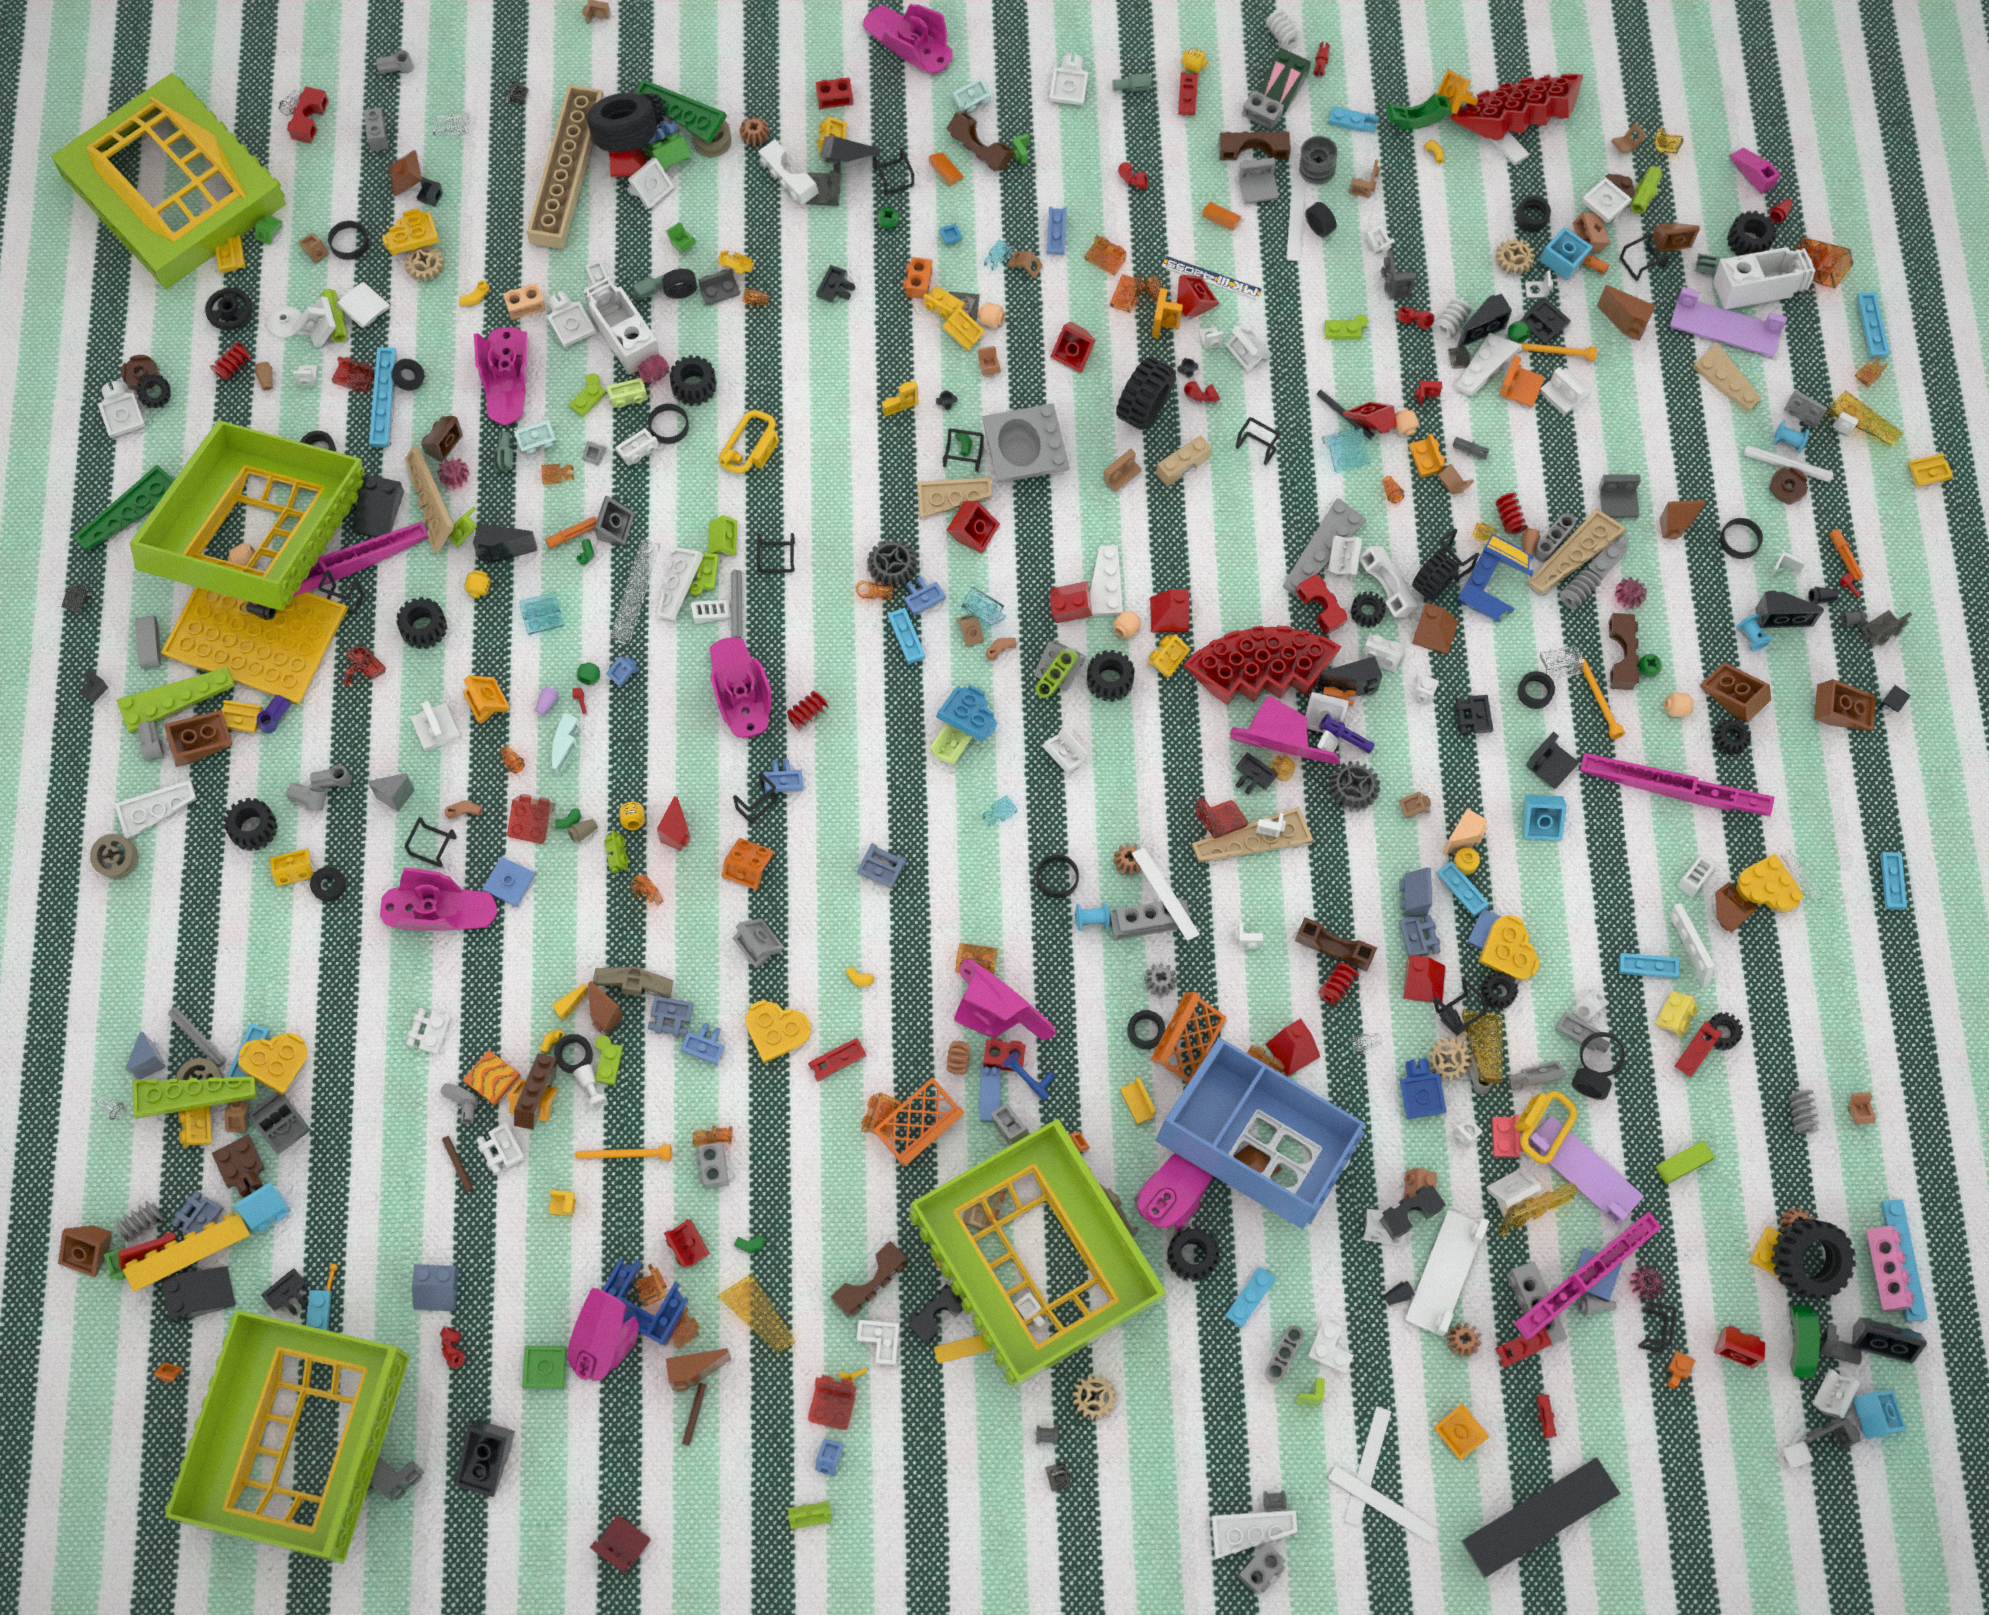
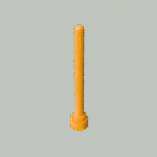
(1587, 353)
(1615, 730)
(663, 1152)

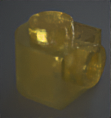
(1284, 767)

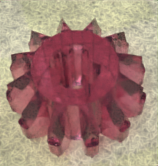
(653, 369)
(447, 475)
(1630, 592)
(1639, 1282)

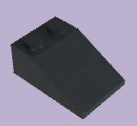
(843, 150)
(1489, 318)
(377, 506)
(502, 543)
(1786, 611)
(1360, 676)
(197, 1293)
(483, 1457)

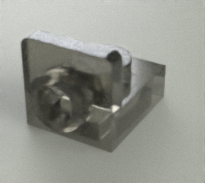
(75, 598)

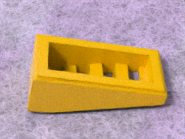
(569, 1002)

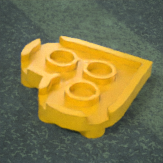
(411, 232)
(1769, 884)
(1509, 949)
(776, 1030)
(273, 1061)

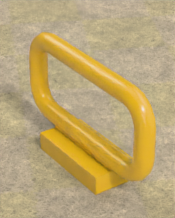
(762, 449)
(1531, 1116)

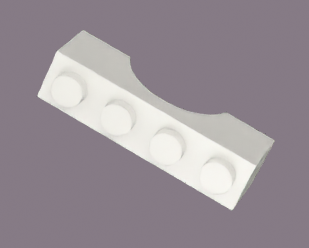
(800, 185)
(1398, 595)

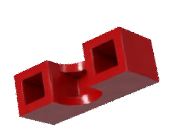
(310, 102)
(1315, 590)

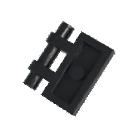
(1479, 712)

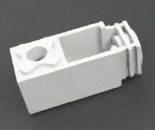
(1762, 277)
(620, 324)

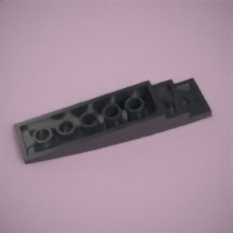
(1540, 1517)

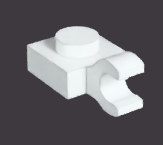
(1027, 1307)

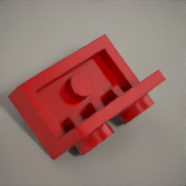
(686, 1244)

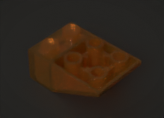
(1828, 260)

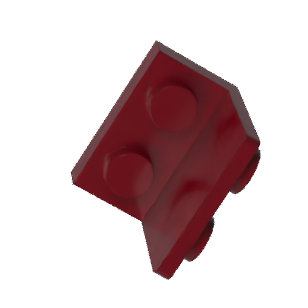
(621, 1544)

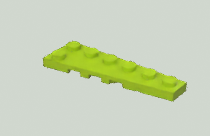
(174, 1095)

